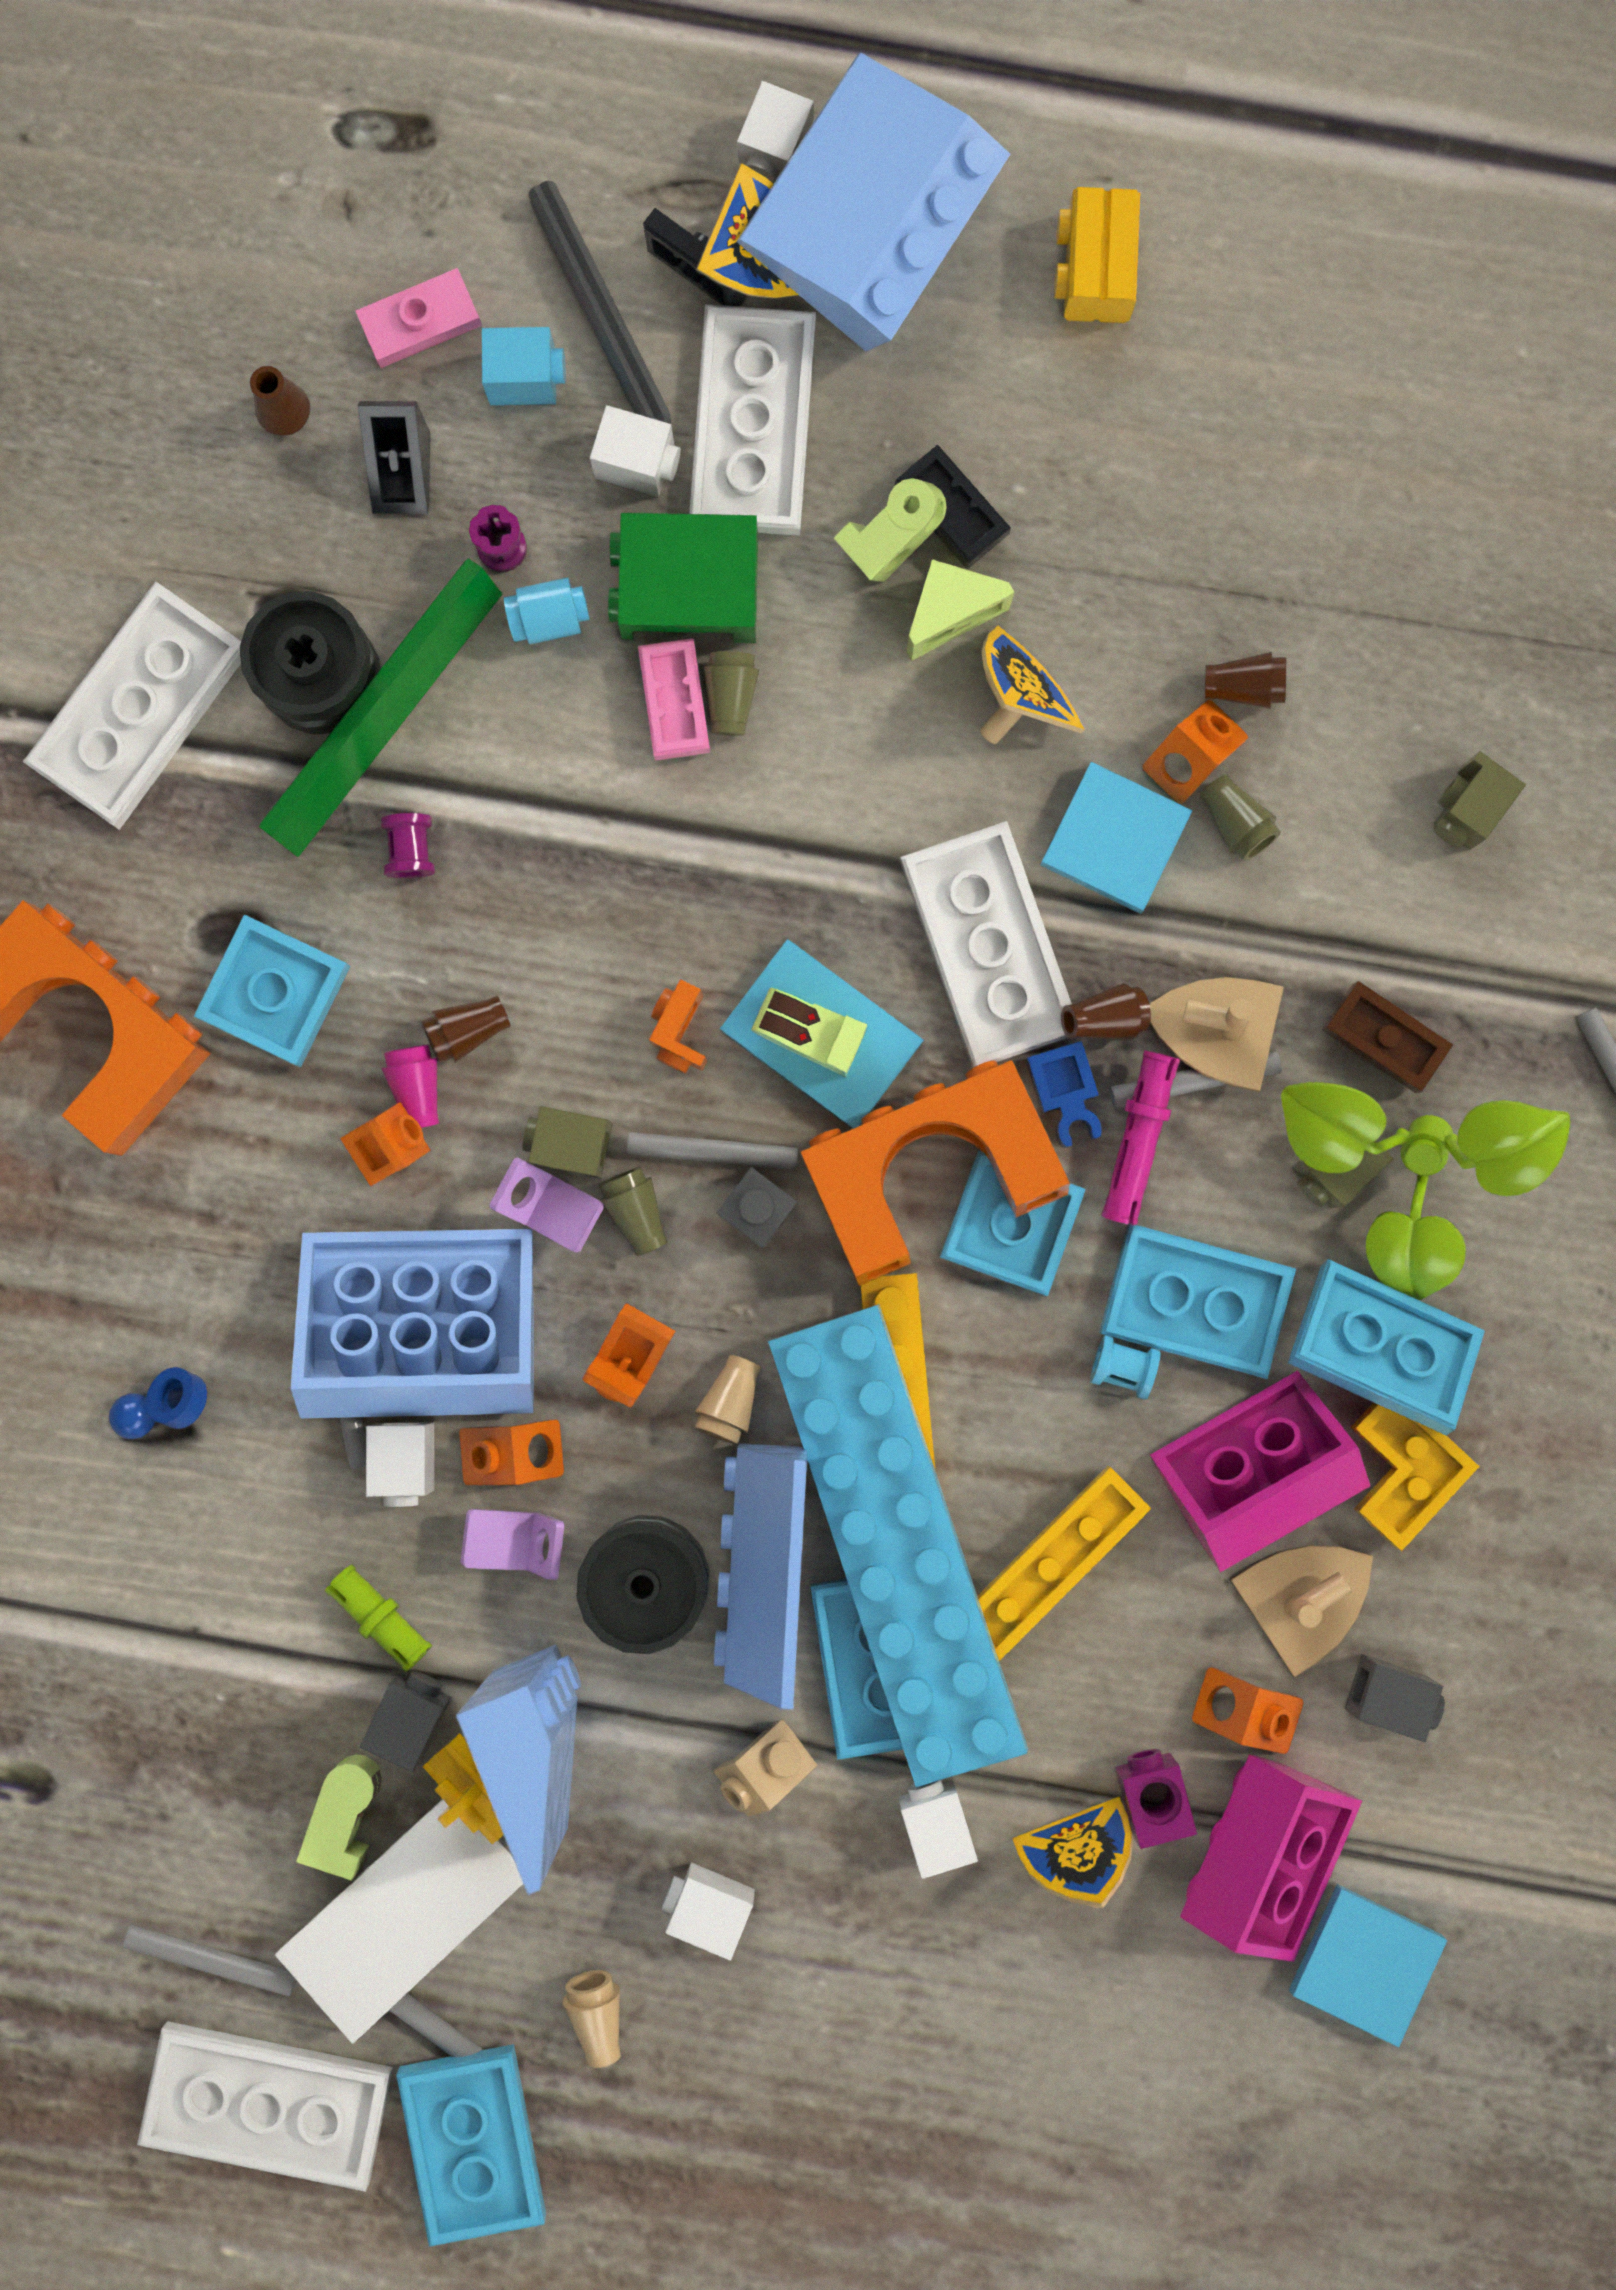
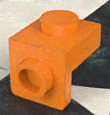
(674, 1013)
(386, 1144)
(628, 1356)

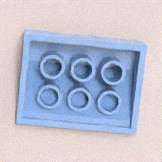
(873, 200)
(414, 1324)
(764, 1571)
(524, 1749)

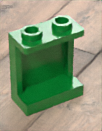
(685, 574)

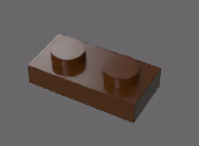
(1387, 1037)

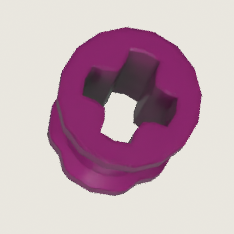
(483, 533)
(407, 845)

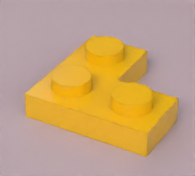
(1422, 1476)

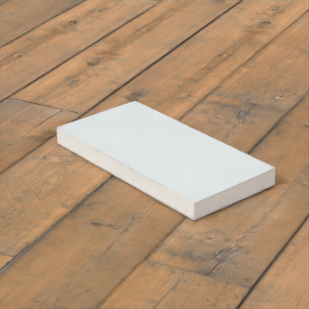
(753, 415)
(136, 705)
(988, 944)
(399, 1920)
(265, 2106)

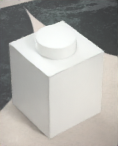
(773, 130)
(634, 451)
(400, 1462)
(937, 1828)
(708, 1910)

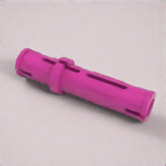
(1141, 1134)

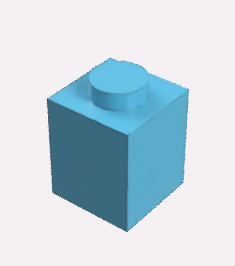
(521, 366)

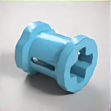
(1125, 1367)

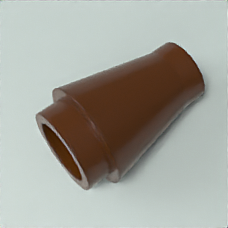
(278, 402)
(1248, 680)
(1110, 1014)
(462, 1028)

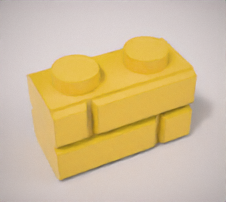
(1100, 255)

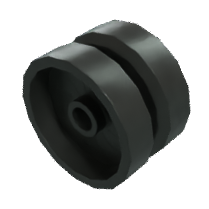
(290, 636)
(611, 1595)

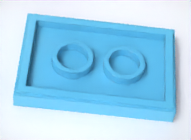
(879, 1058)
(1197, 1301)
(1387, 1347)
(854, 1690)
(471, 2145)

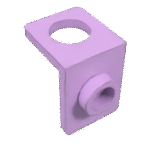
(549, 1207)
(512, 1541)

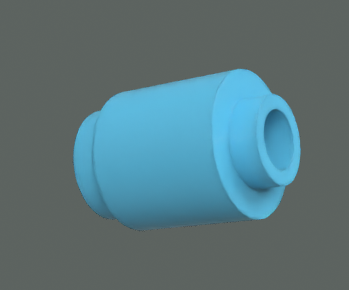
(546, 611)

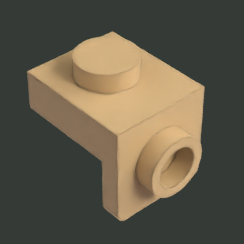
(765, 1770)

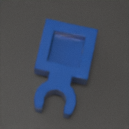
(1063, 1083)

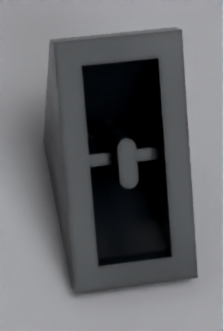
(396, 456)

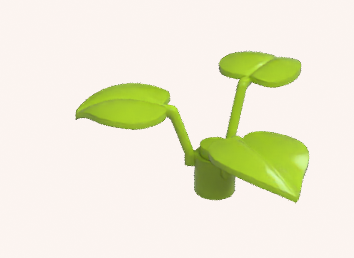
(1504, 1140)

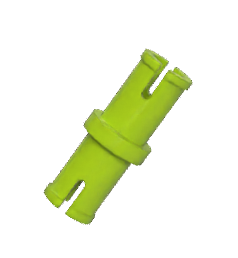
(378, 1618)

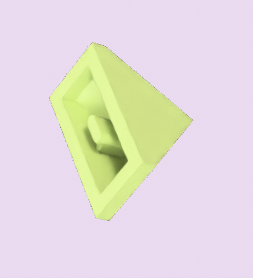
(954, 604)

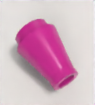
(413, 1082)

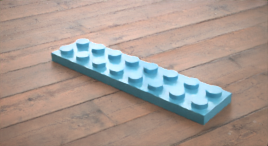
(898, 1546)

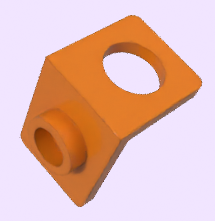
(1204, 740)
(501, 1453)
(1260, 1715)

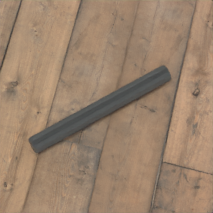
(597, 302)

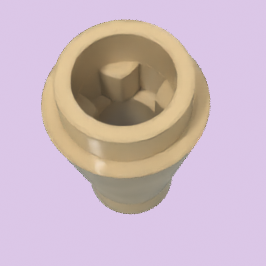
(729, 1402)
(594, 2013)

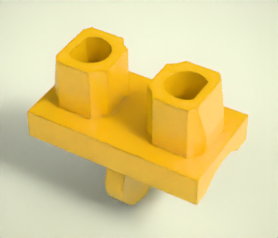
(463, 1789)

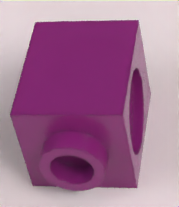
(1163, 1822)

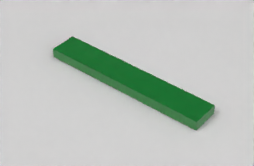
(381, 708)

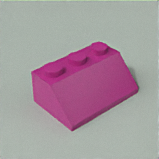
(1261, 1470)
(1269, 1860)

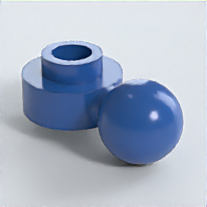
(172, 1399)

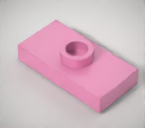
(418, 318)
(674, 699)

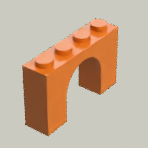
(149, 1050)
(985, 1109)

